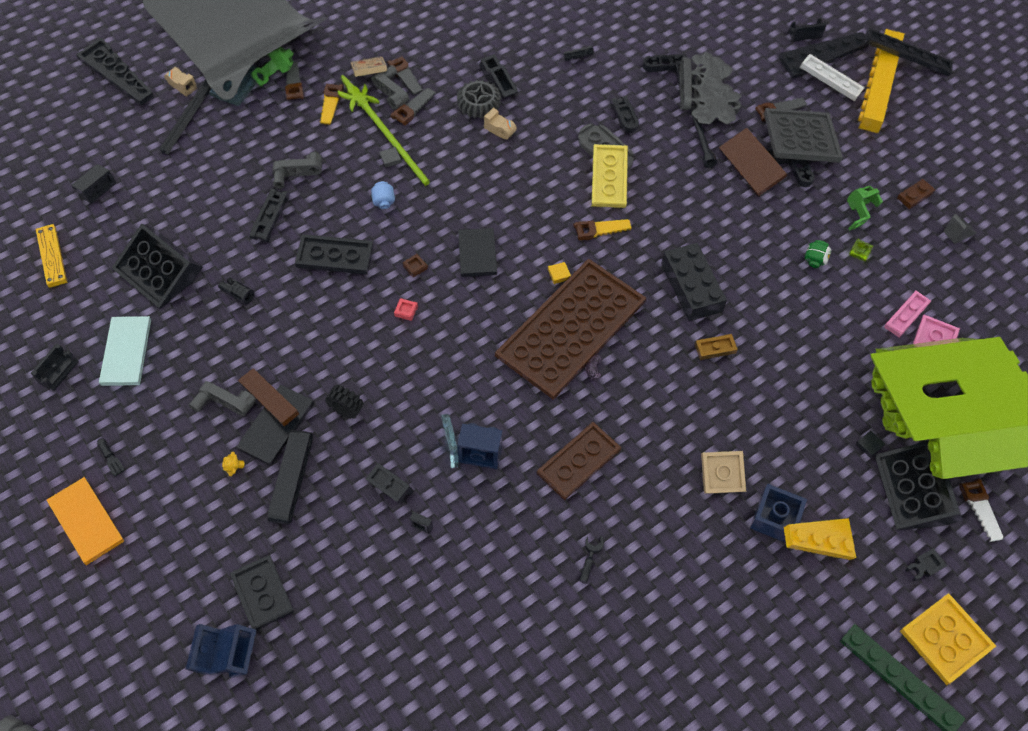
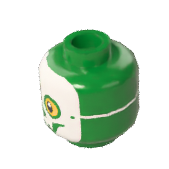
(817, 253)

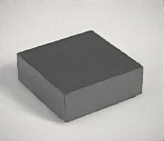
(390, 157)

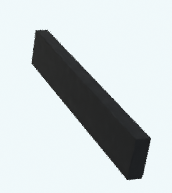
(909, 52)

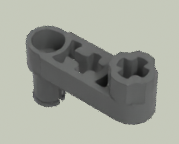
(395, 94)
(296, 167)
(239, 404)

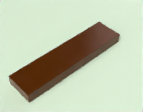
(268, 397)

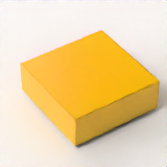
(559, 272)

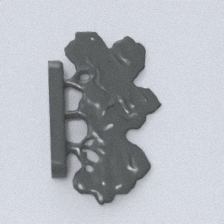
(711, 90)

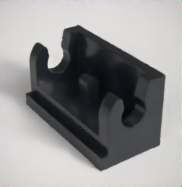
(807, 32)
(94, 183)
(54, 367)
(389, 483)

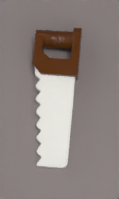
(982, 508)

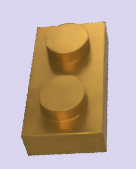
(716, 346)

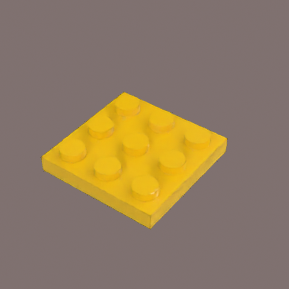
(947, 639)

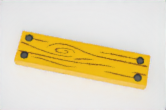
(51, 256)

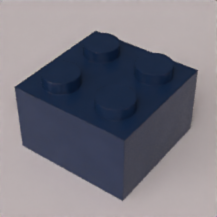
(479, 445)
(776, 510)

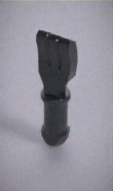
(113, 462)

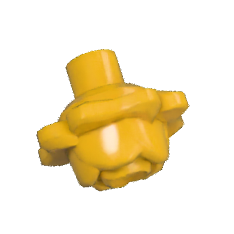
(231, 464)

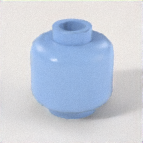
(383, 195)

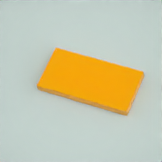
(85, 521)

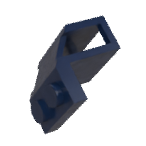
(221, 650)

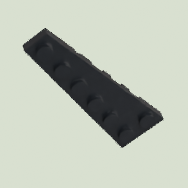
(824, 51)
(109, 65)

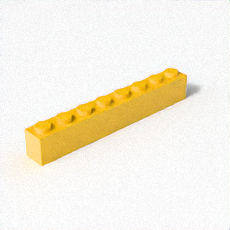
(879, 87)

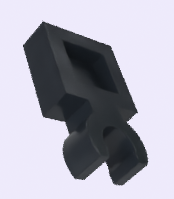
(927, 564)

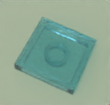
(450, 441)

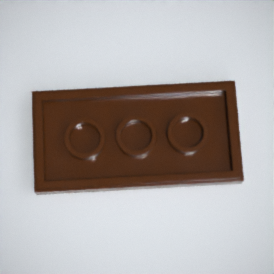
(753, 161)
(578, 460)

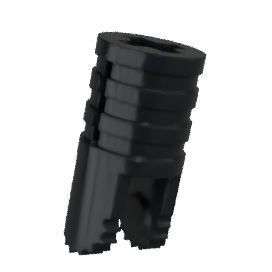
(237, 290)

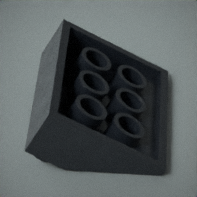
(156, 266)
(912, 490)

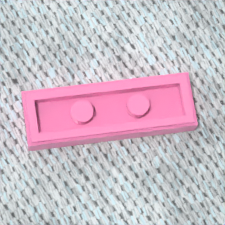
(907, 314)

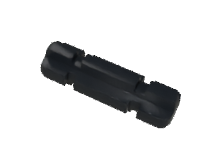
(578, 53)

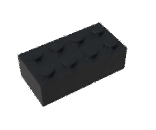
(693, 282)

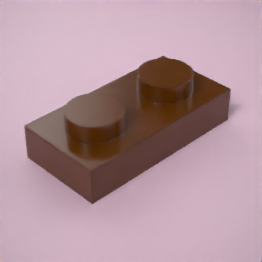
(916, 194)

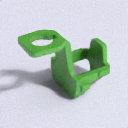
(280, 59)
(858, 200)

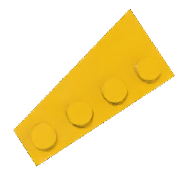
(822, 537)

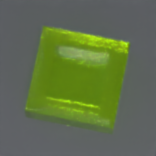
(861, 250)

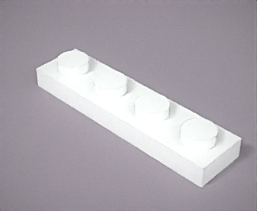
(832, 77)

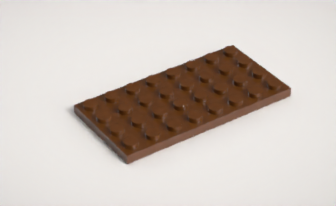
(570, 328)

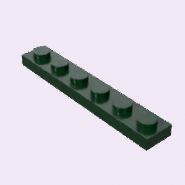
(902, 679)

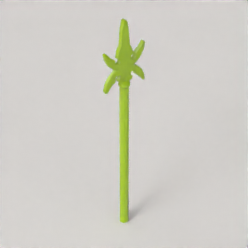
(362, 99)

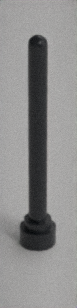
(709, 159)

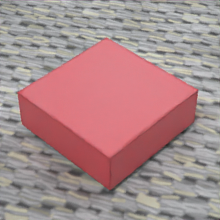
(405, 309)

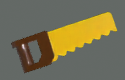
(330, 102)
(600, 228)

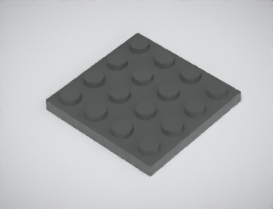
(802, 135)

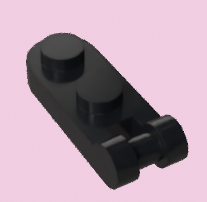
(625, 114)

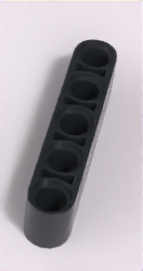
(290, 477)

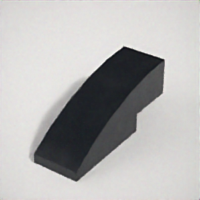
(498, 75)

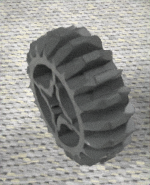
(478, 98)

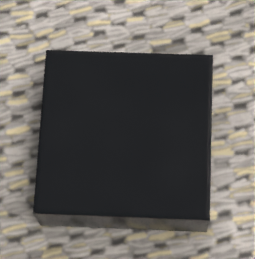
(870, 444)
(421, 522)

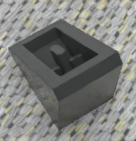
(958, 229)

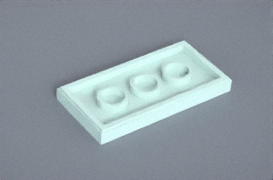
(125, 351)

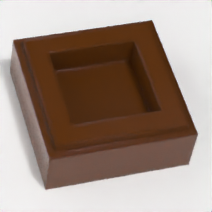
(415, 265)

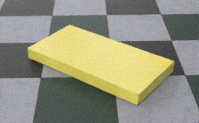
(609, 176)

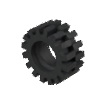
(344, 401)

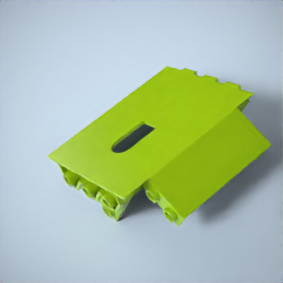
(965, 432)

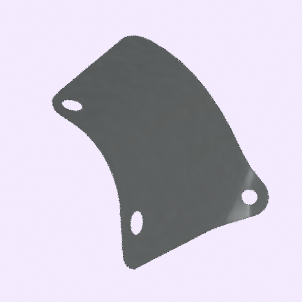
(226, 31)

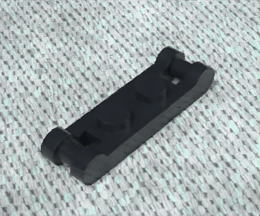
(269, 215)

